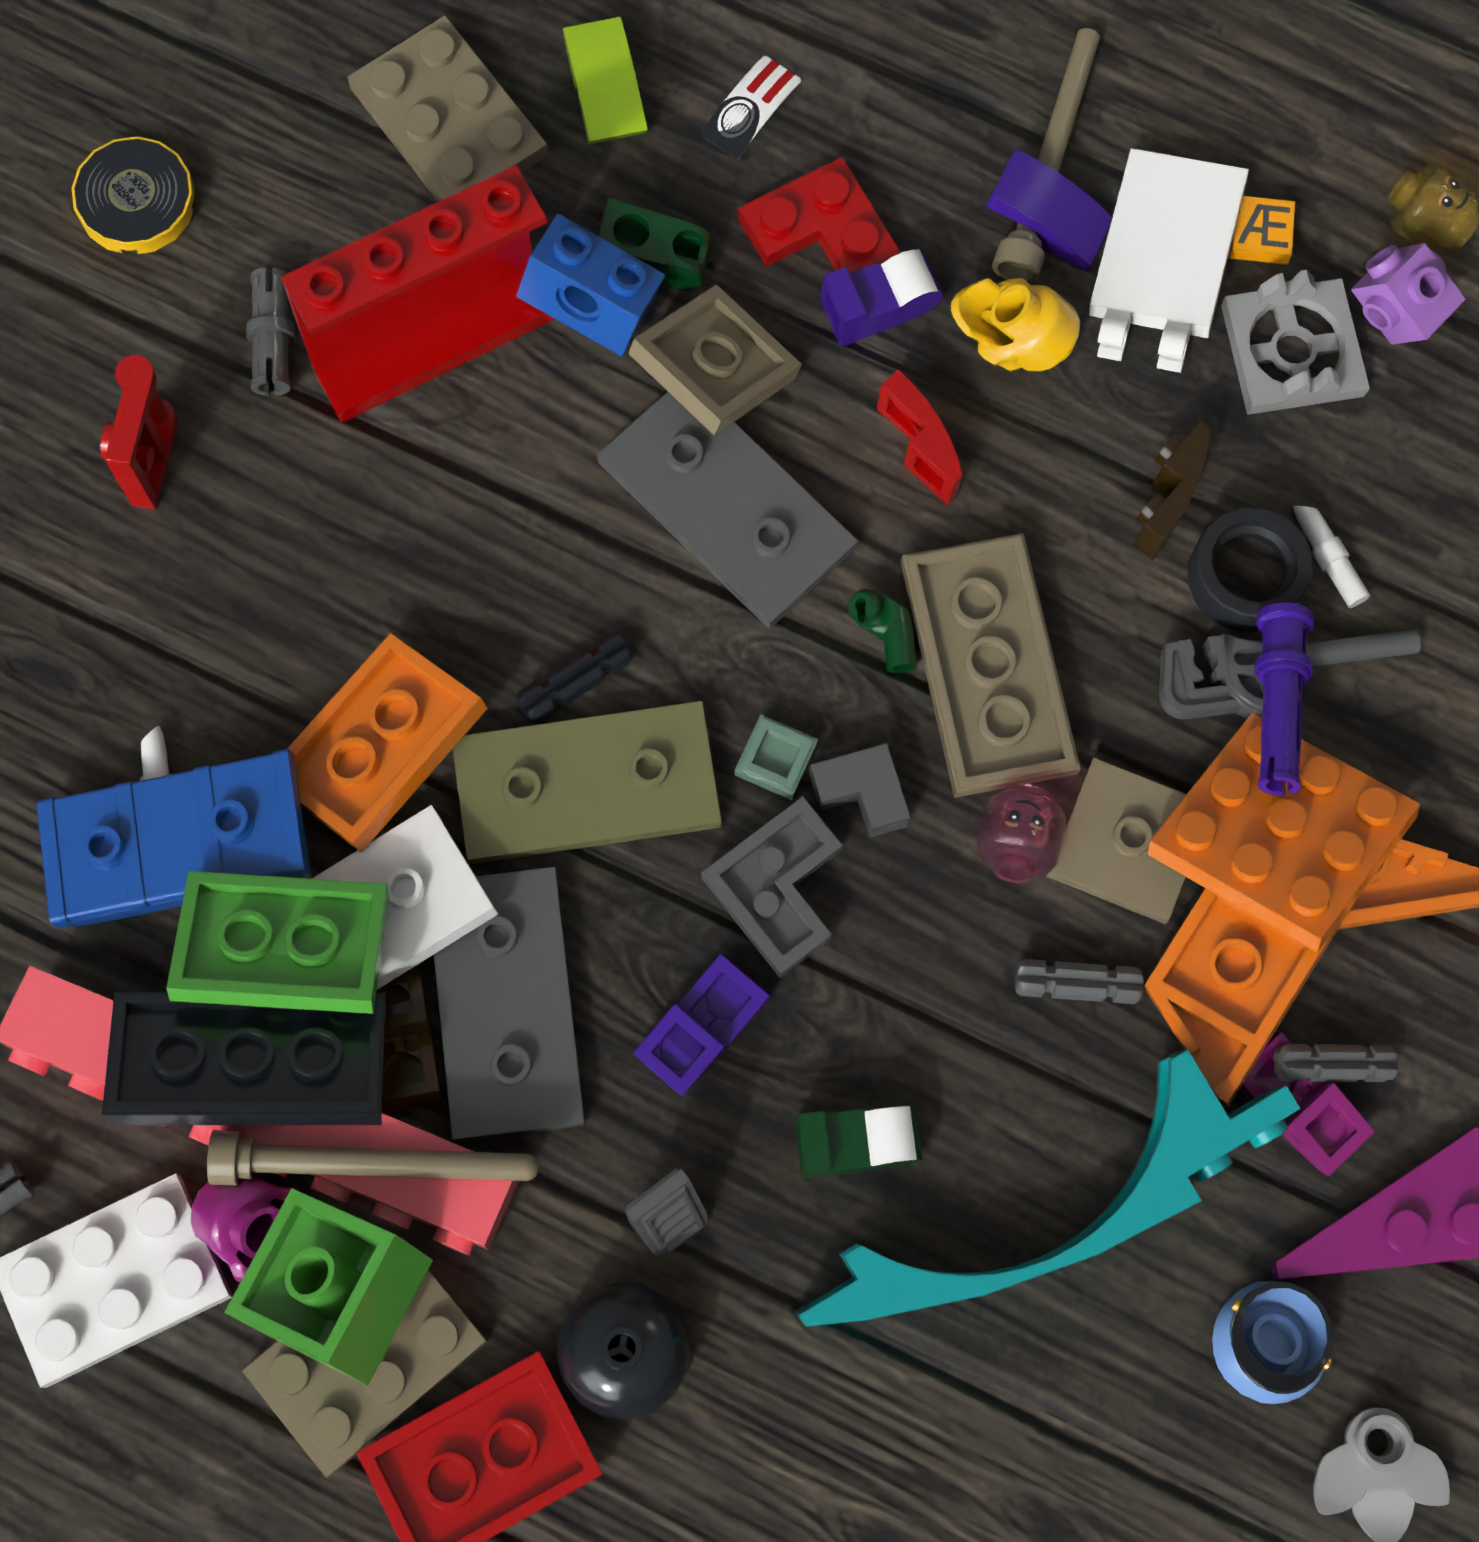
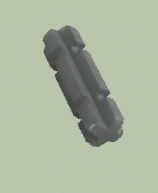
(1079, 981)
(1335, 1063)

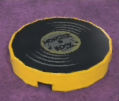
(133, 195)

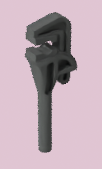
(1232, 664)

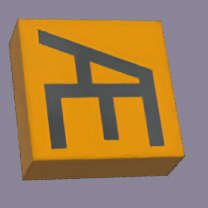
(1264, 231)

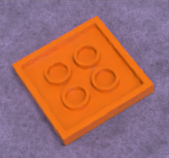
(1287, 856)

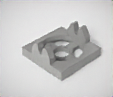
(1330, 385)

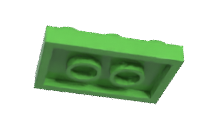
(279, 942)

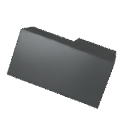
(865, 778)

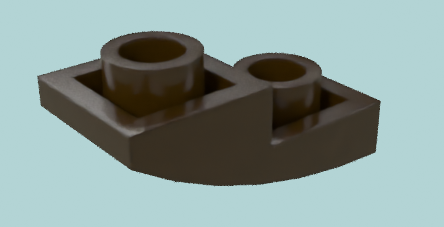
(1175, 484)

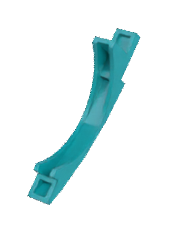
(1185, 1138)

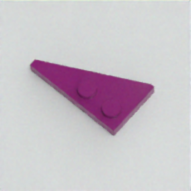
(1413, 1221)

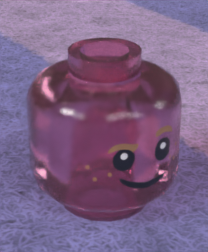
(1021, 833)

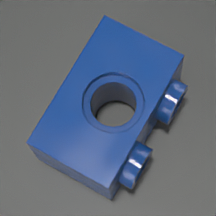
(589, 284)

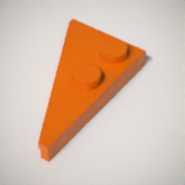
(1413, 885)

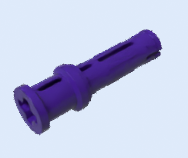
(1283, 672)

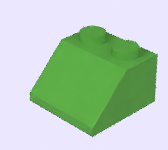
(329, 1286)

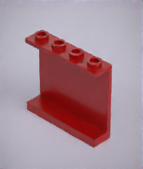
(419, 294)

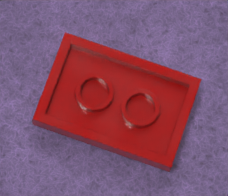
(481, 1459)

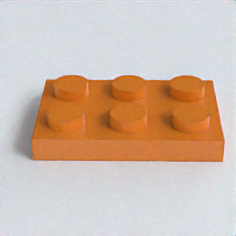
(380, 740)

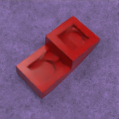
(930, 451)

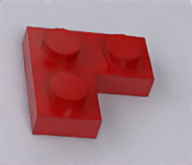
(819, 208)

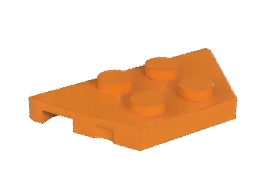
(1228, 988)

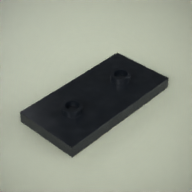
(241, 1064)

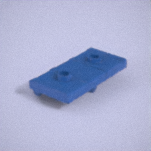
(134, 842)

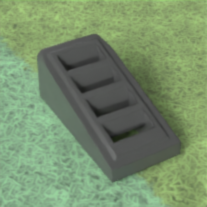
(667, 1214)

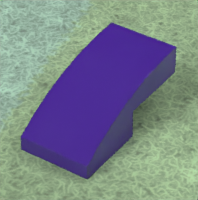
(1053, 206)
(702, 1025)

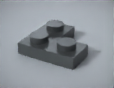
(760, 880)

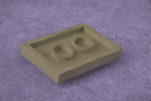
(446, 111)
(340, 1415)

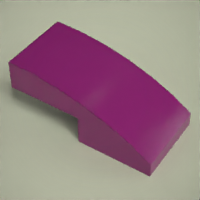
(1325, 1126)

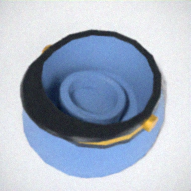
(1272, 1341)

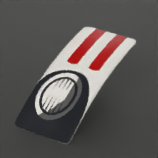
(749, 106)

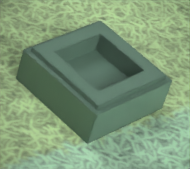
(776, 757)

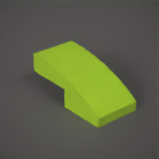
(605, 80)

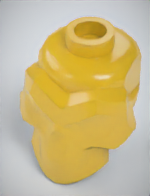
(1017, 323)

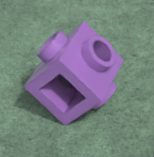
(1407, 293)

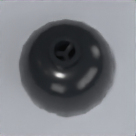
(651, 1373)

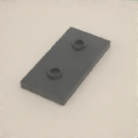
(729, 507)
(510, 1015)

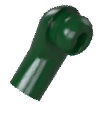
(890, 624)

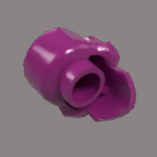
(236, 1219)

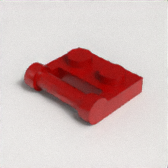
(141, 435)

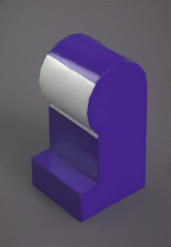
(879, 296)

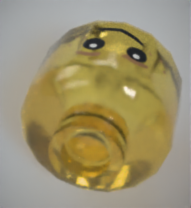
(1434, 208)

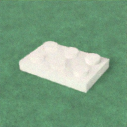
(110, 1281)

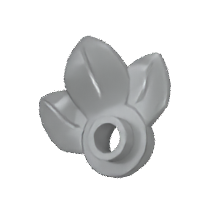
(1382, 1486)

